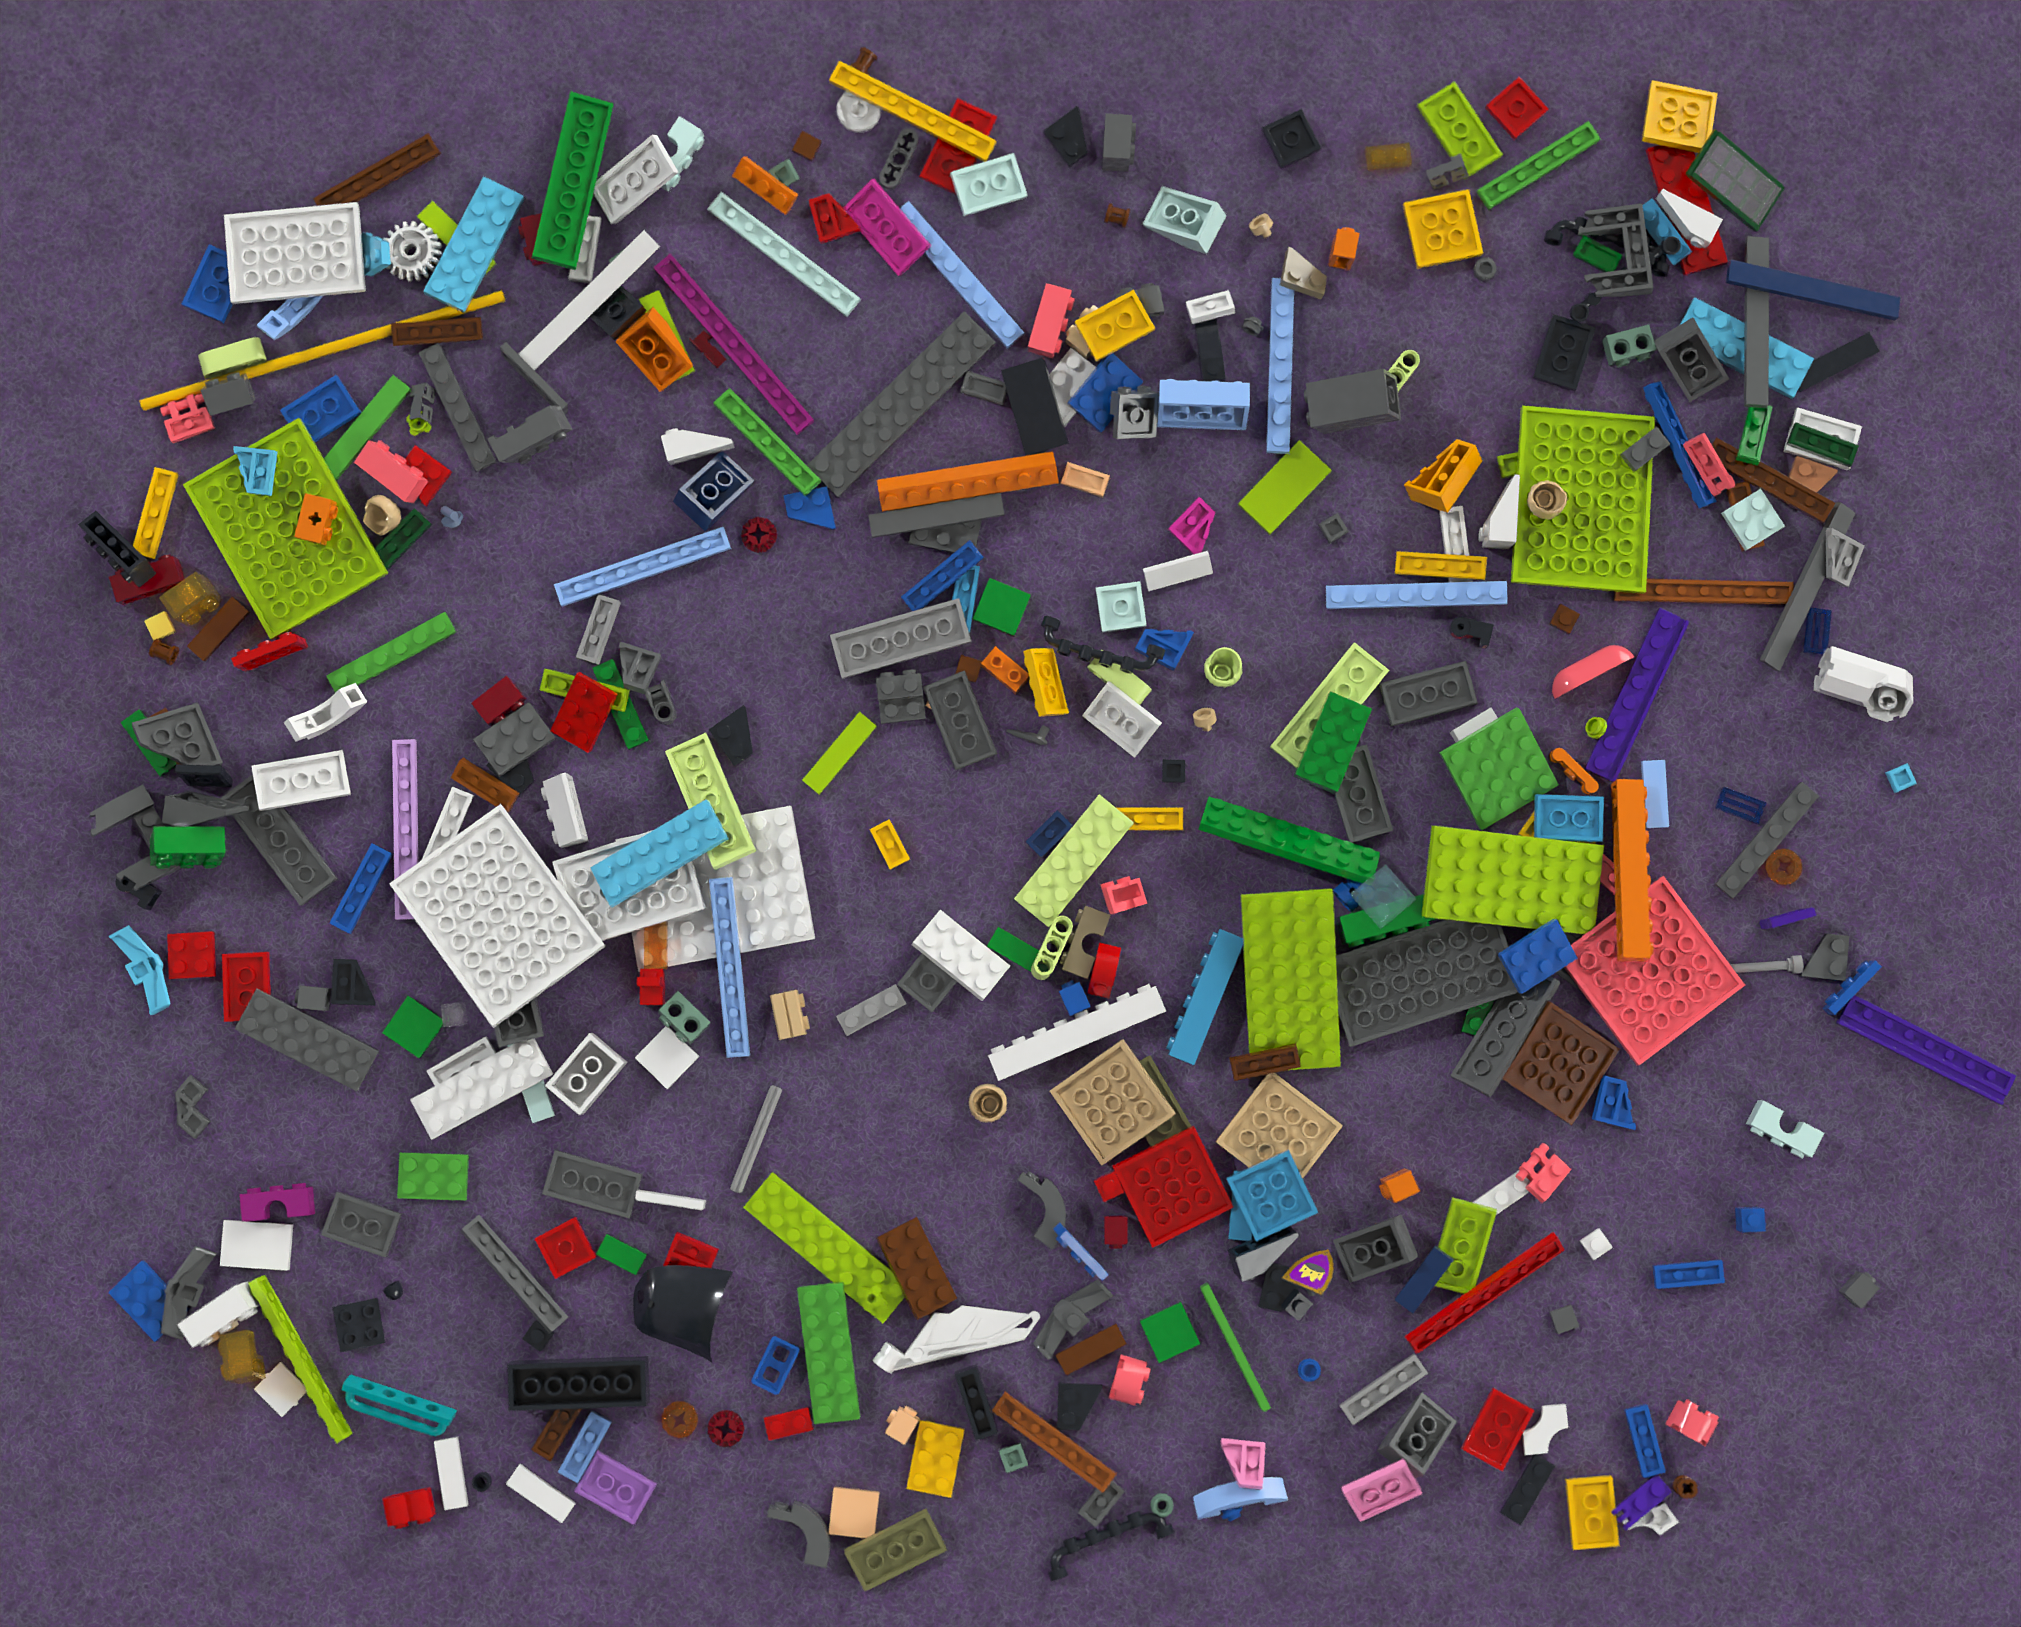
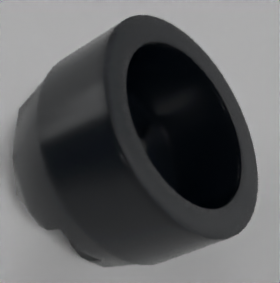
(393, 1291)
(479, 1484)

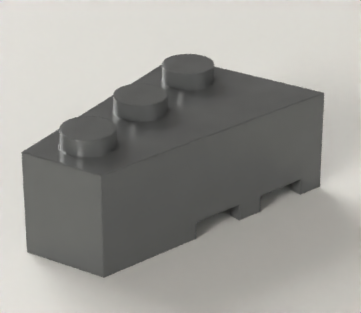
(531, 436)

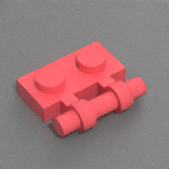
(188, 424)
(1547, 1178)

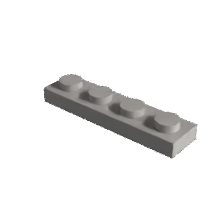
(1383, 1389)

